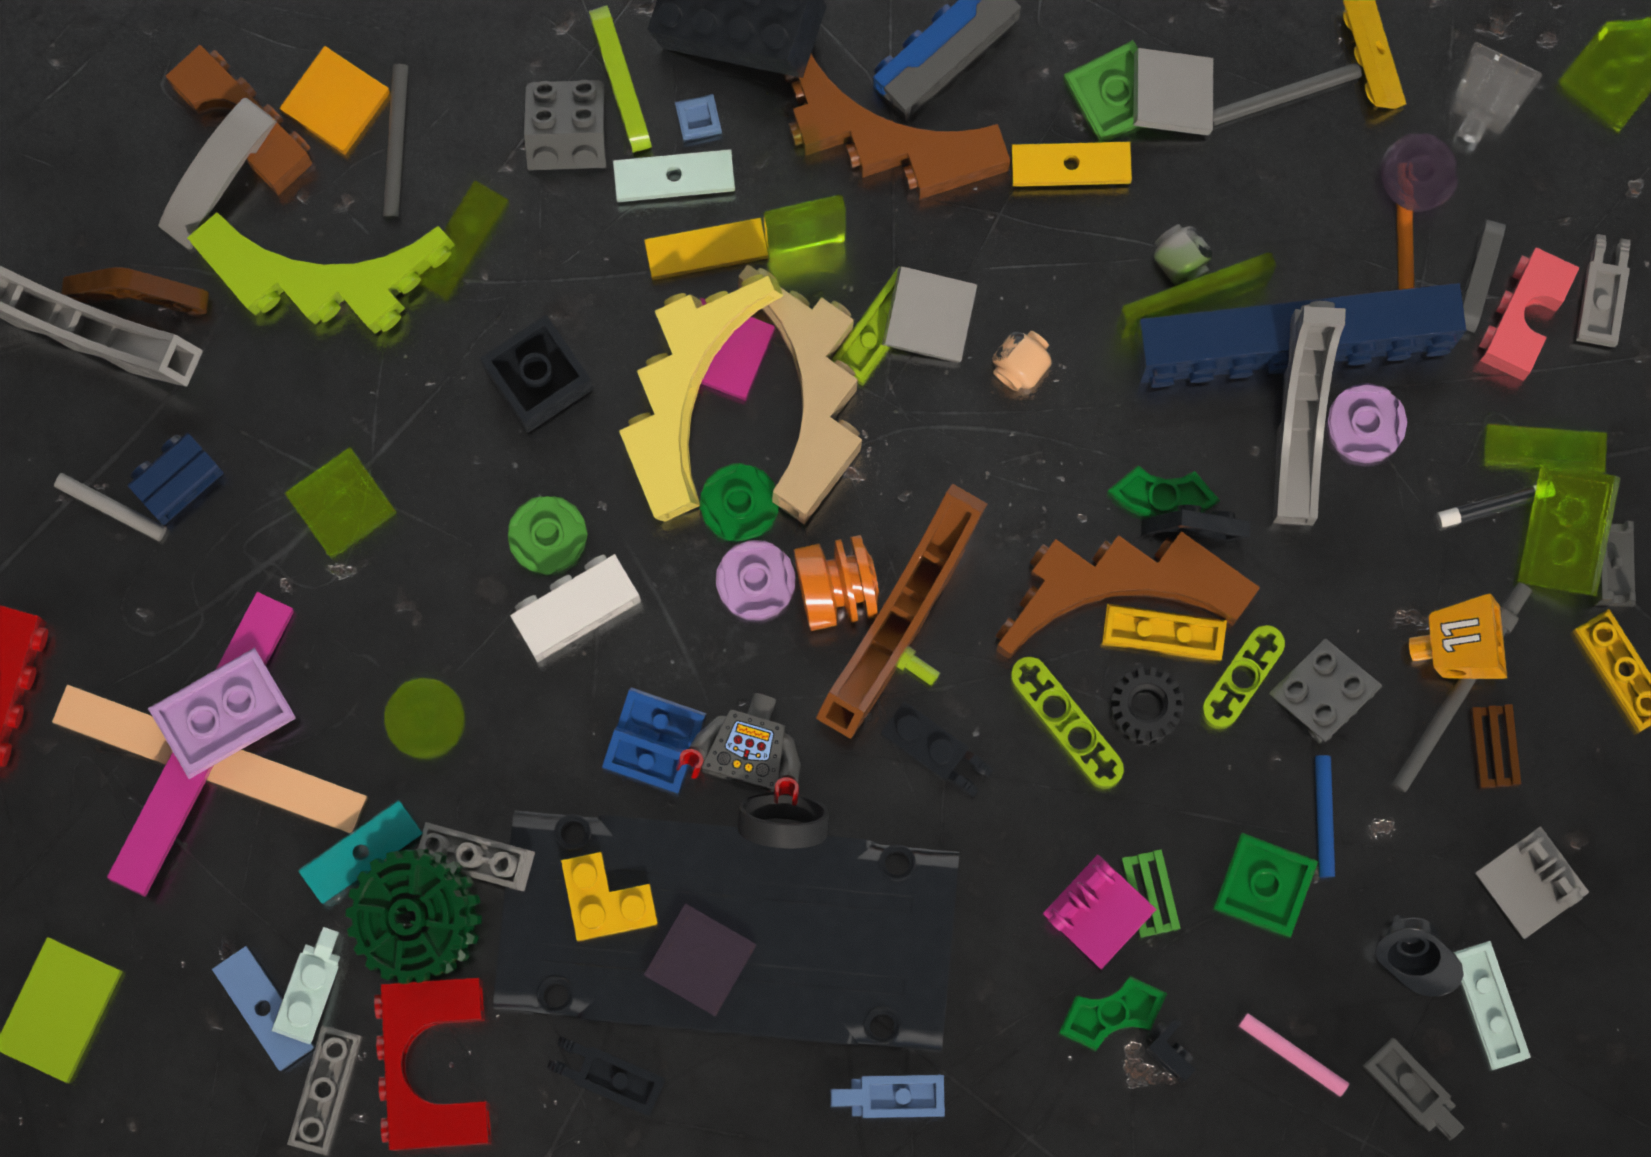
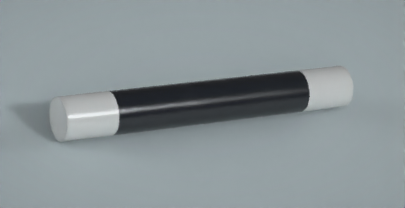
(1486, 506)

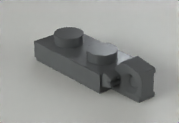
(1413, 1088)

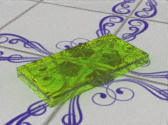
(1199, 293)

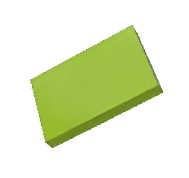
(58, 1010)

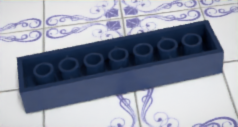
(1259, 336)

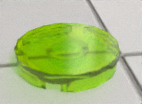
(424, 718)

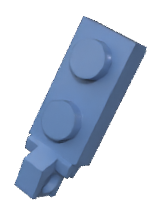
(893, 1096)

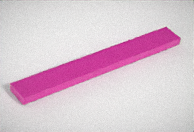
(174, 792)

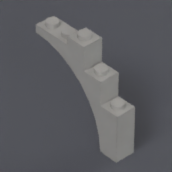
(96, 332)
(1306, 388)

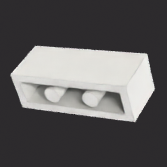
(575, 606)

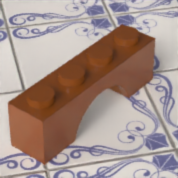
(208, 86)

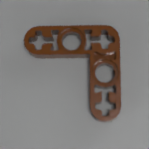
(128, 283)

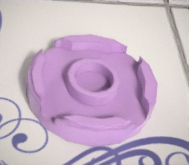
(1366, 423)
(755, 580)

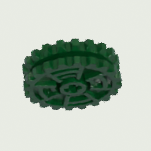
(443, 911)

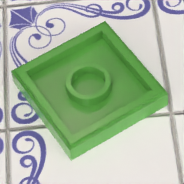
(1106, 92)

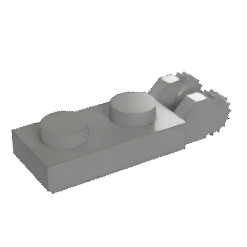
(1604, 295)

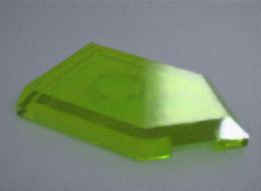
(1613, 70)

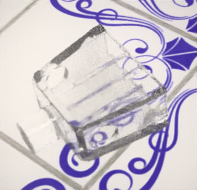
(1491, 91)

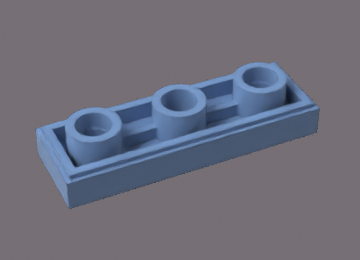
(250, 987)

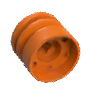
(836, 583)

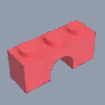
(1512, 344)

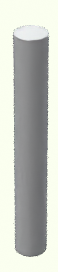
(110, 506)

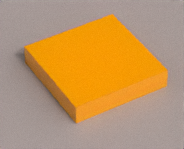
(334, 100)

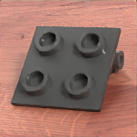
(1325, 690)

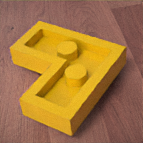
(596, 909)

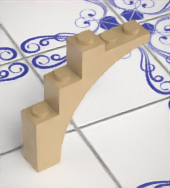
(826, 387)

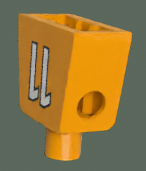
(1464, 640)

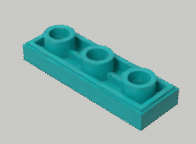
(339, 867)

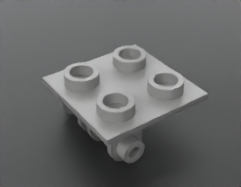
(1532, 882)

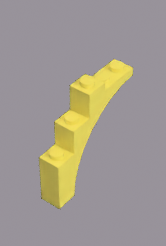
(695, 335)

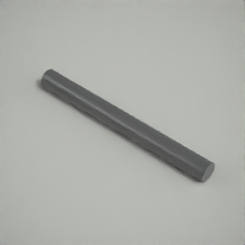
(1286, 93)
(395, 141)

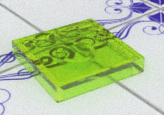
(340, 502)

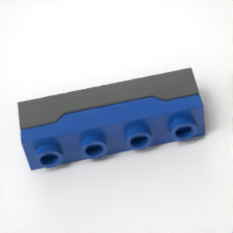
(941, 51)

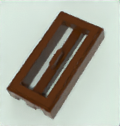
(1511, 746)

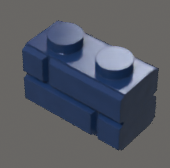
(174, 477)

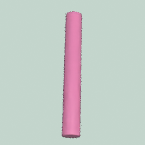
(1294, 1054)

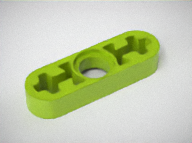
(1250, 646)

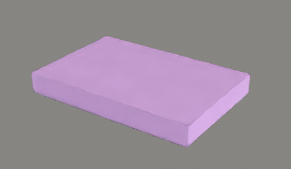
(221, 713)

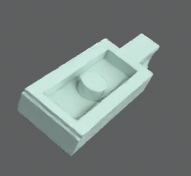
(308, 989)

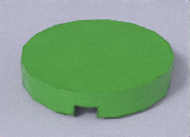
(547, 535)

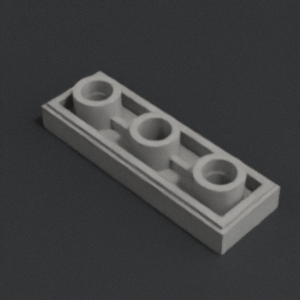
(491, 859)
(318, 1116)

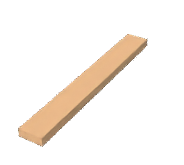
(239, 772)

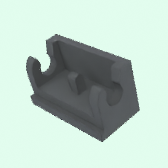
(1618, 568)

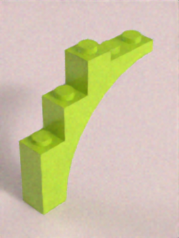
(318, 289)

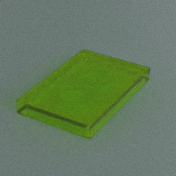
(805, 225)
(1568, 530)

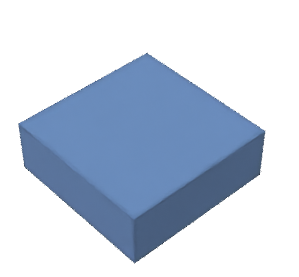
(698, 118)

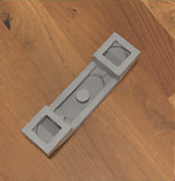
(214, 169)

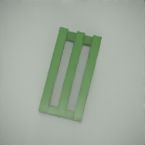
(1142, 860)

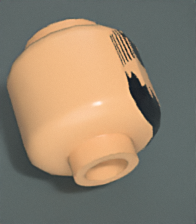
(1021, 360)

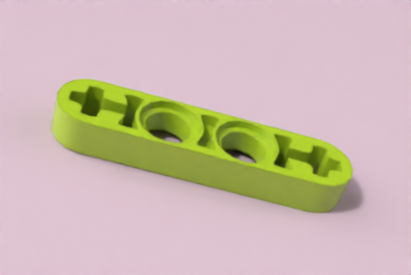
(620, 79)
(1069, 720)

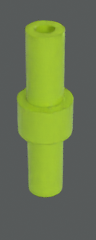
(918, 667)

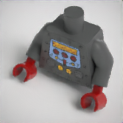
(747, 750)

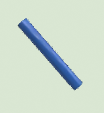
(1325, 825)

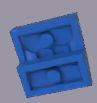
(652, 738)

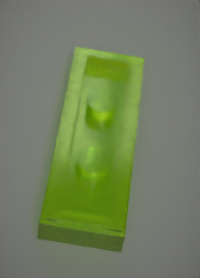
(468, 231)
(1544, 446)

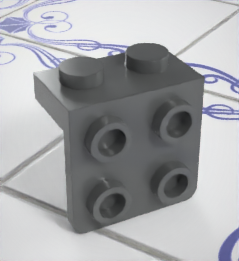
(564, 125)

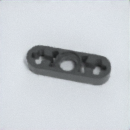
(1481, 272)

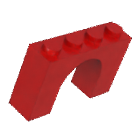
(20, 639)
(406, 1014)

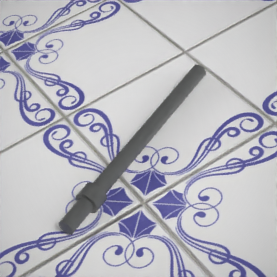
(1455, 698)

